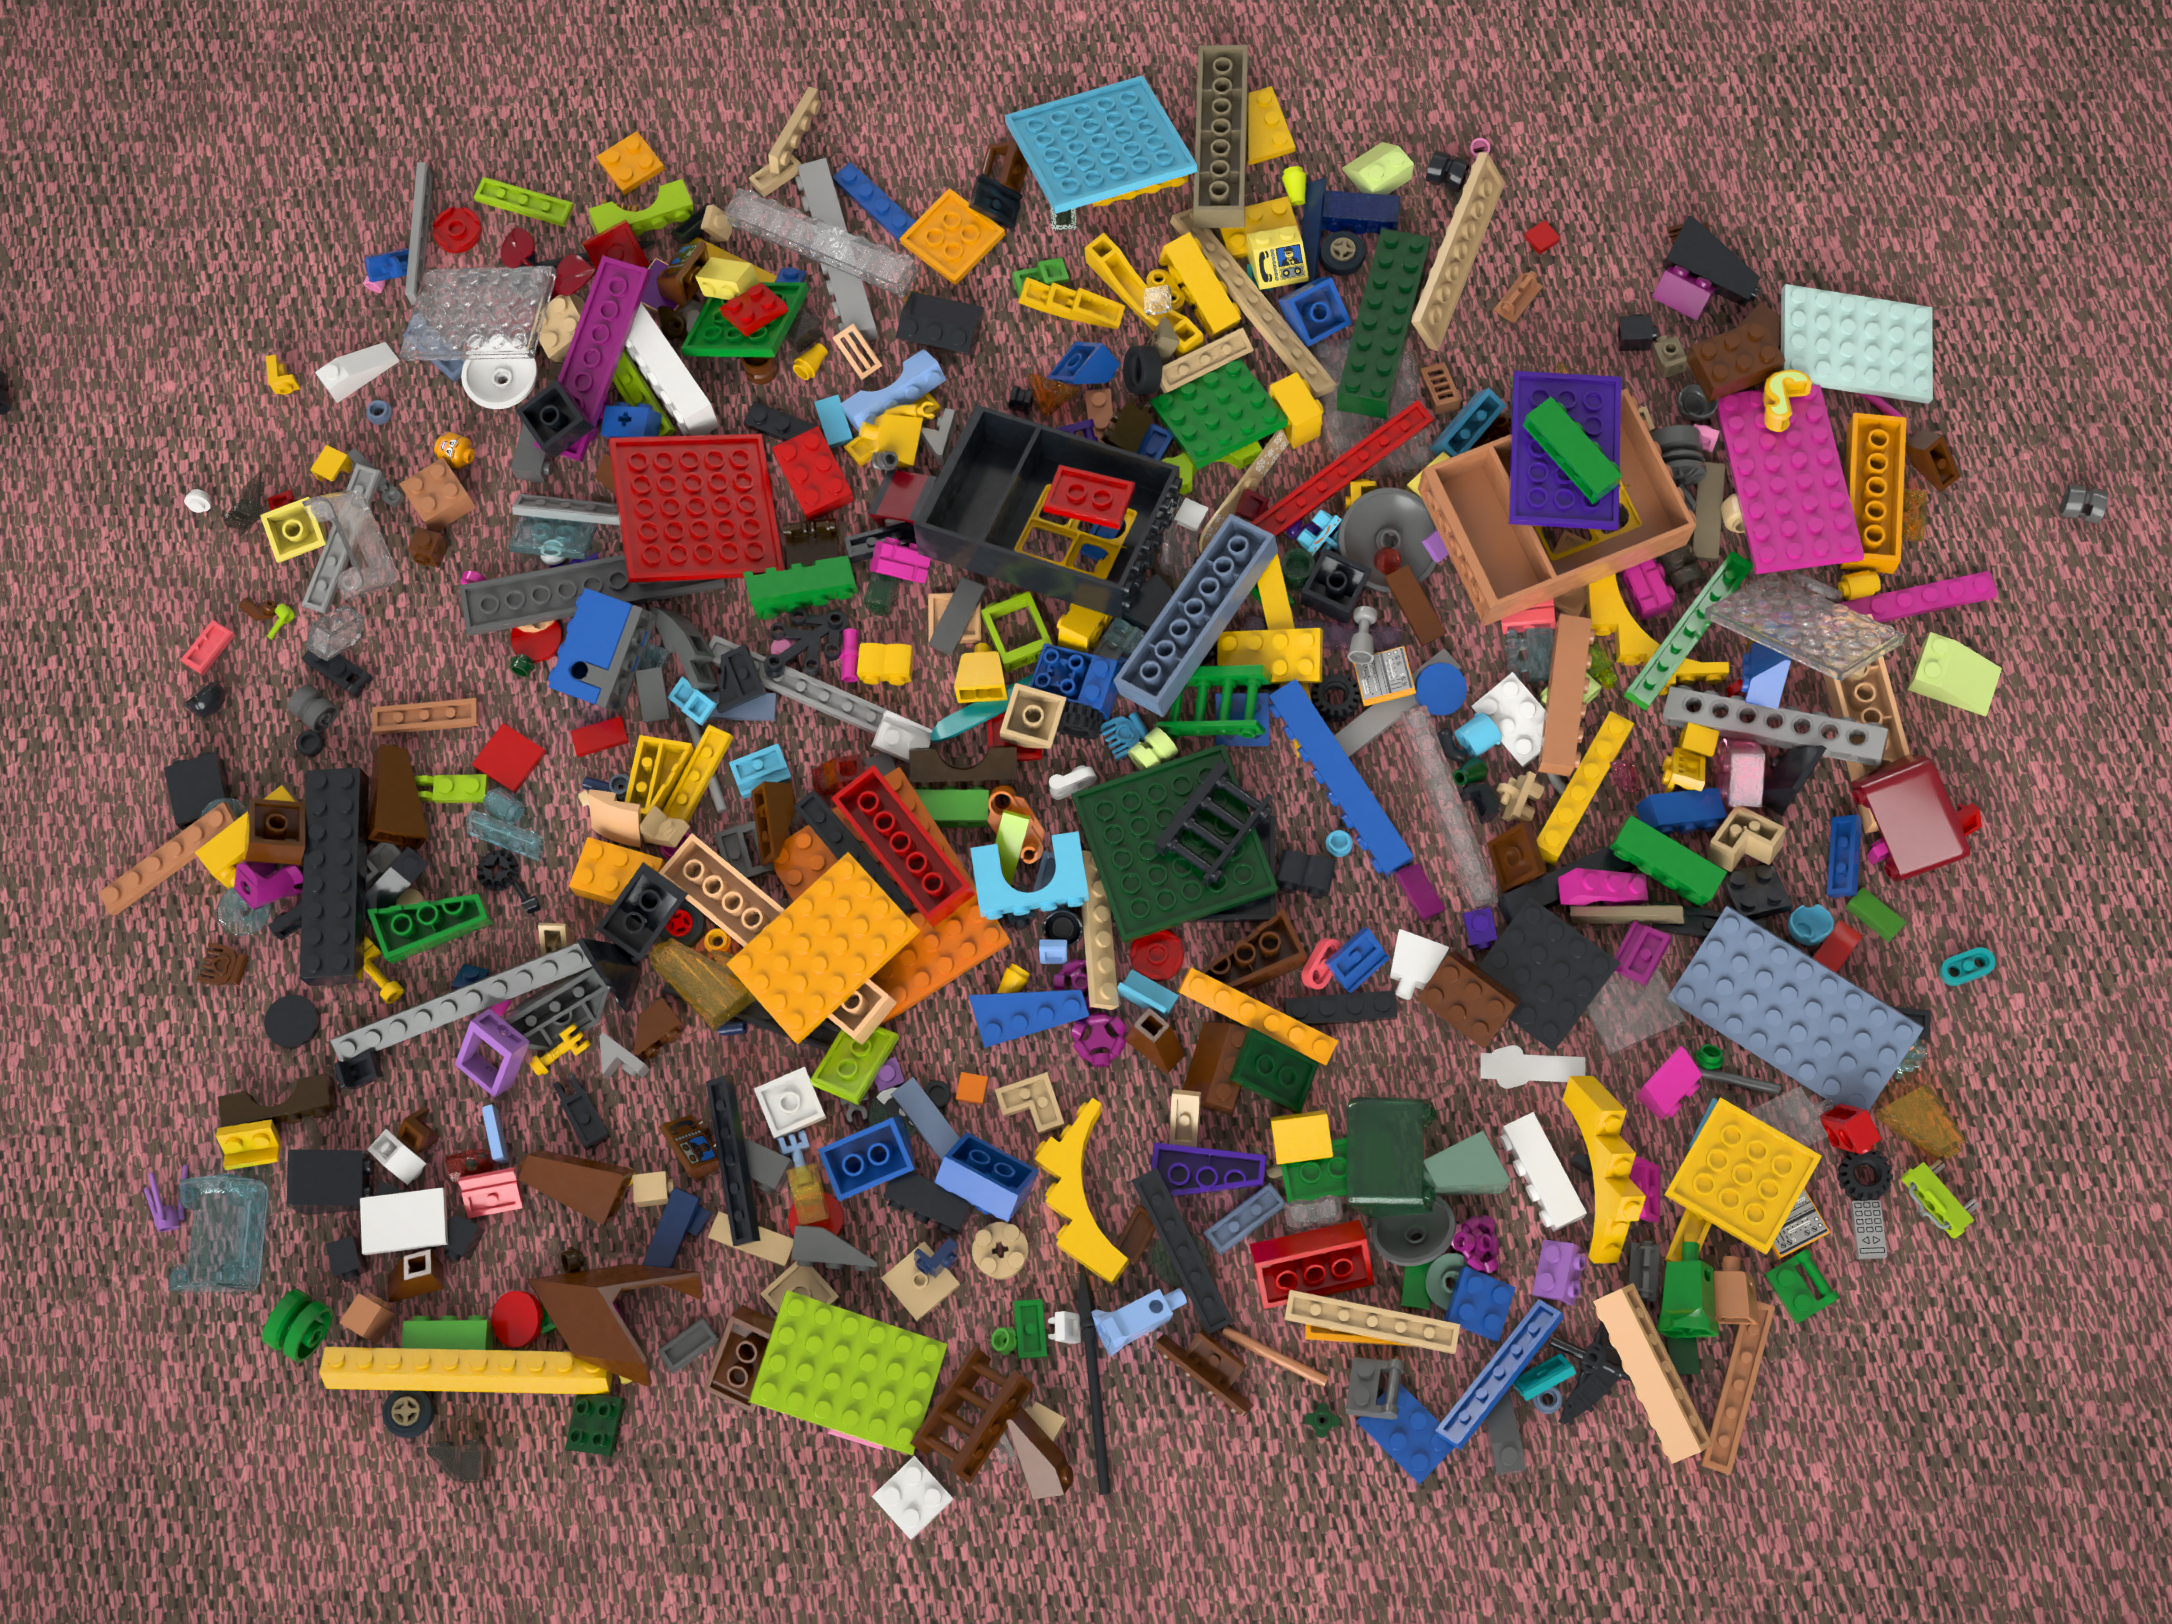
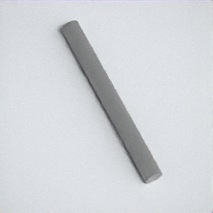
(713, 785)

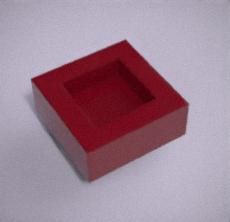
(1251, 505)

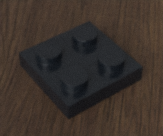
(1756, 891)

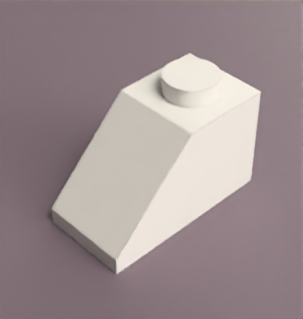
(397, 1157)

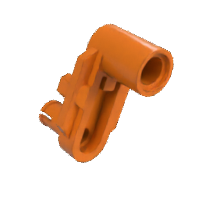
(1017, 804)

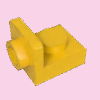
(278, 377)

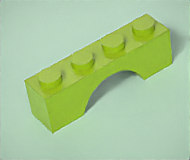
(670, 206)
(1239, 459)

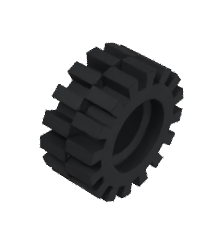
(1341, 682)
(1080, 721)
(1853, 1187)

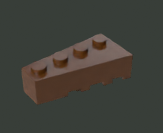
(1260, 956)

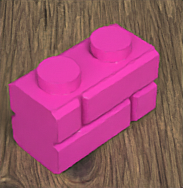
(899, 561)
(1648, 589)

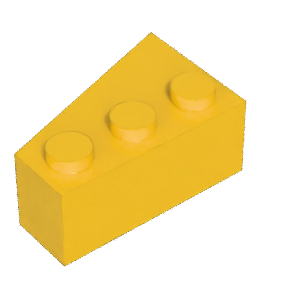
(656, 771)

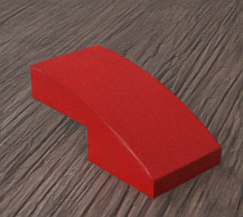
(1837, 946)

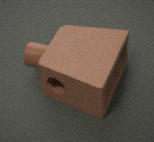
(1735, 1294)

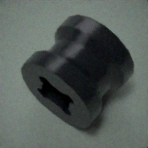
(1021, 399)

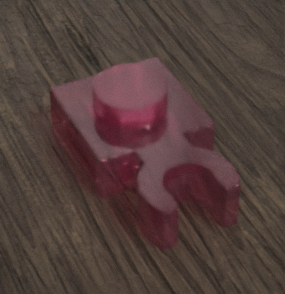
(1625, 775)

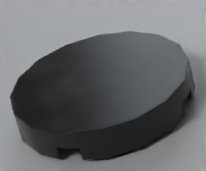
(292, 1021)

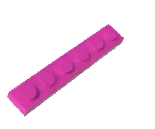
(1926, 597)

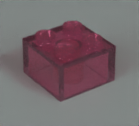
(1741, 772)

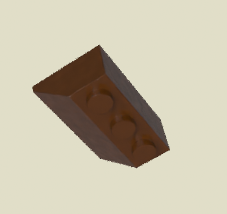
(1213, 1064)

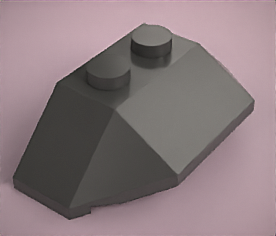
(568, 1000)

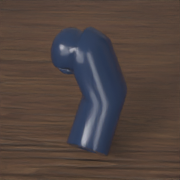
(595, 784)
(733, 1028)

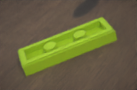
(1010, 841)

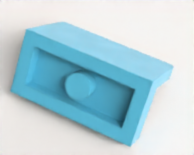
(1147, 994)

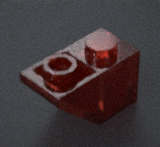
(837, 774)

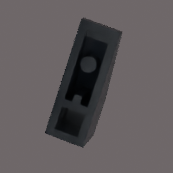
(394, 880)

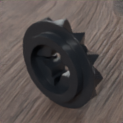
(503, 878)

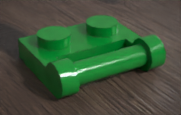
(1793, 1290)

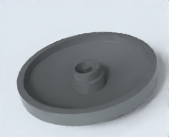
(1387, 520)

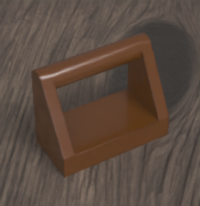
(1014, 165)

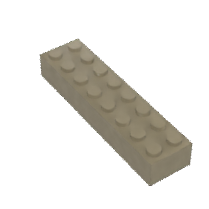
(1221, 136)

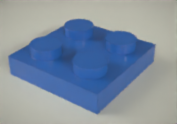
(1480, 1303)

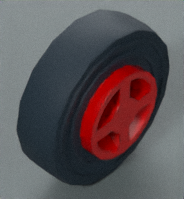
(693, 929)

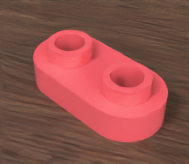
(1315, 972)

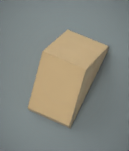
(554, 936)

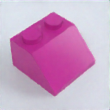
(1670, 1084)

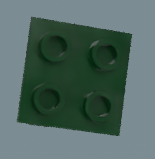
(595, 1424)

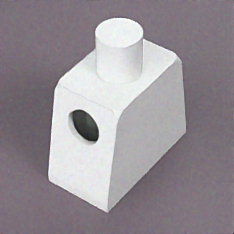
(1415, 962)

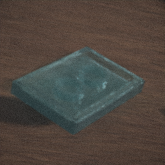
(552, 537)

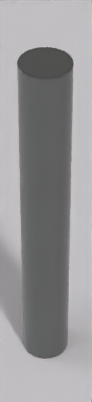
(1738, 1080)

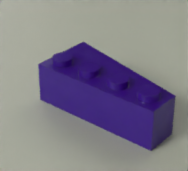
(1206, 1170)

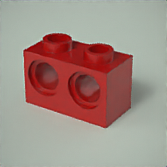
(1850, 1128)

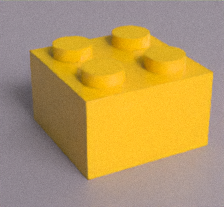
(1300, 408)

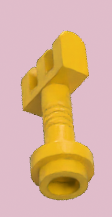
(540, 1065)

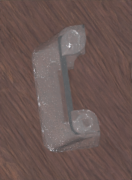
(362, 539)

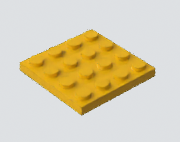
(1743, 1175)

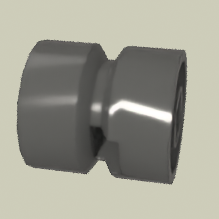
(2074, 504)
(312, 708)

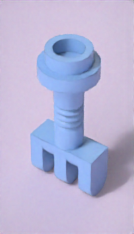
(795, 1149)

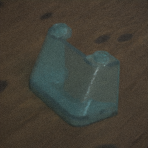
(224, 1234)

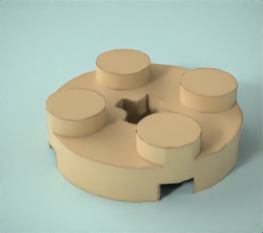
(1013, 1259)

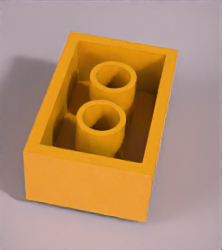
(607, 869)

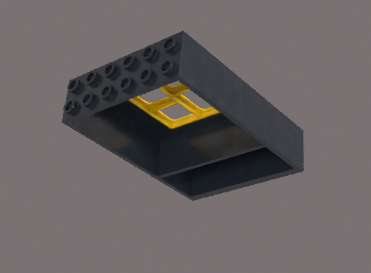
(993, 500)

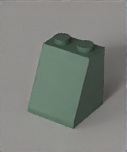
(1467, 1169)

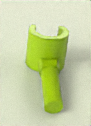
(285, 616)

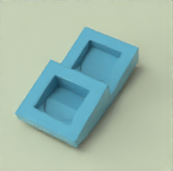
(692, 701)

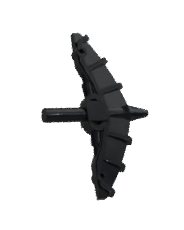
(1599, 1371)

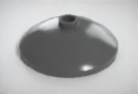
(1396, 1235)

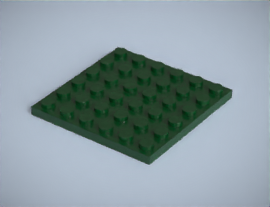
(1158, 891)

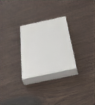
(404, 1221)

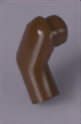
(261, 612)

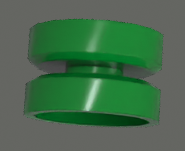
(297, 1325)

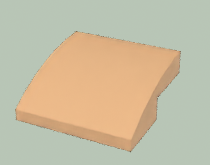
(615, 819)

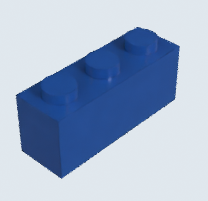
(1683, 811)

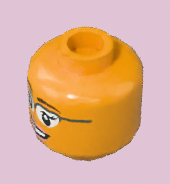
(455, 450)

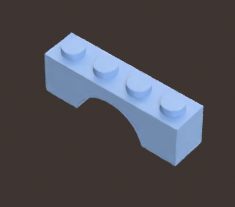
(919, 376)

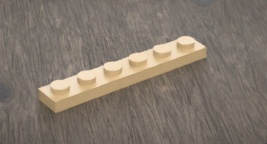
(1098, 941)
(1372, 1322)

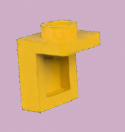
(1358, 489)

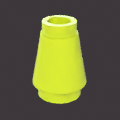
(1295, 184)

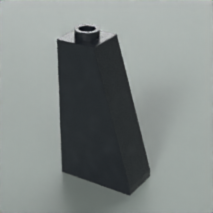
(1710, 259)
(1148, 605)

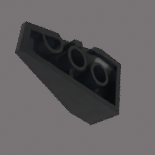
(615, 968)

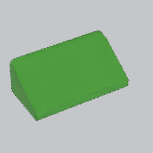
(1875, 914)

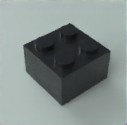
(554, 419)

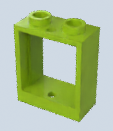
(1026, 654)

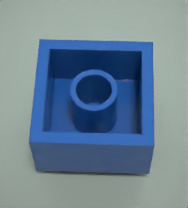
(1315, 311)

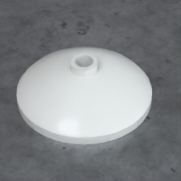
(483, 379)

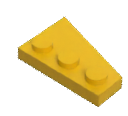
(1266, 127)

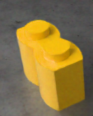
(885, 663)

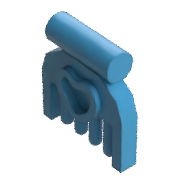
(1127, 732)

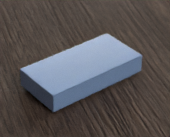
(495, 1134)

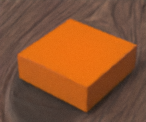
(972, 1088)

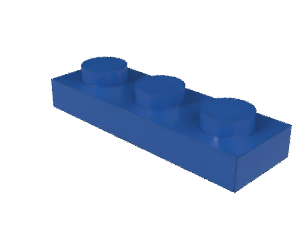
(1844, 856)

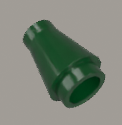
(1471, 771)

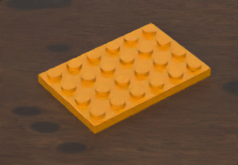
(823, 948)

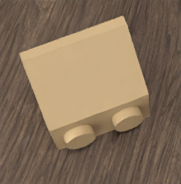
(1032, 717)

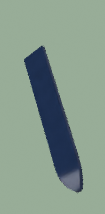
(1312, 226)

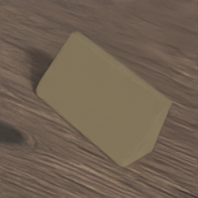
(1164, 340)

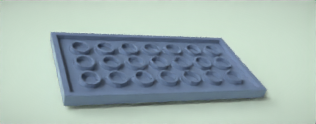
(1794, 1012)

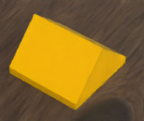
(1301, 1137)

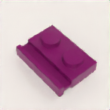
(1641, 952)

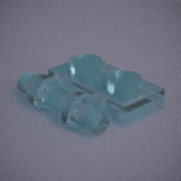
(1538, 647)

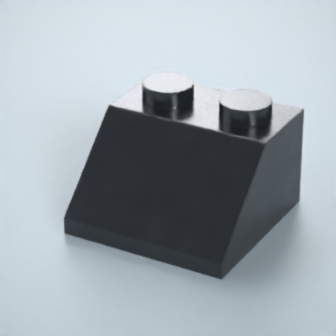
(1335, 586)

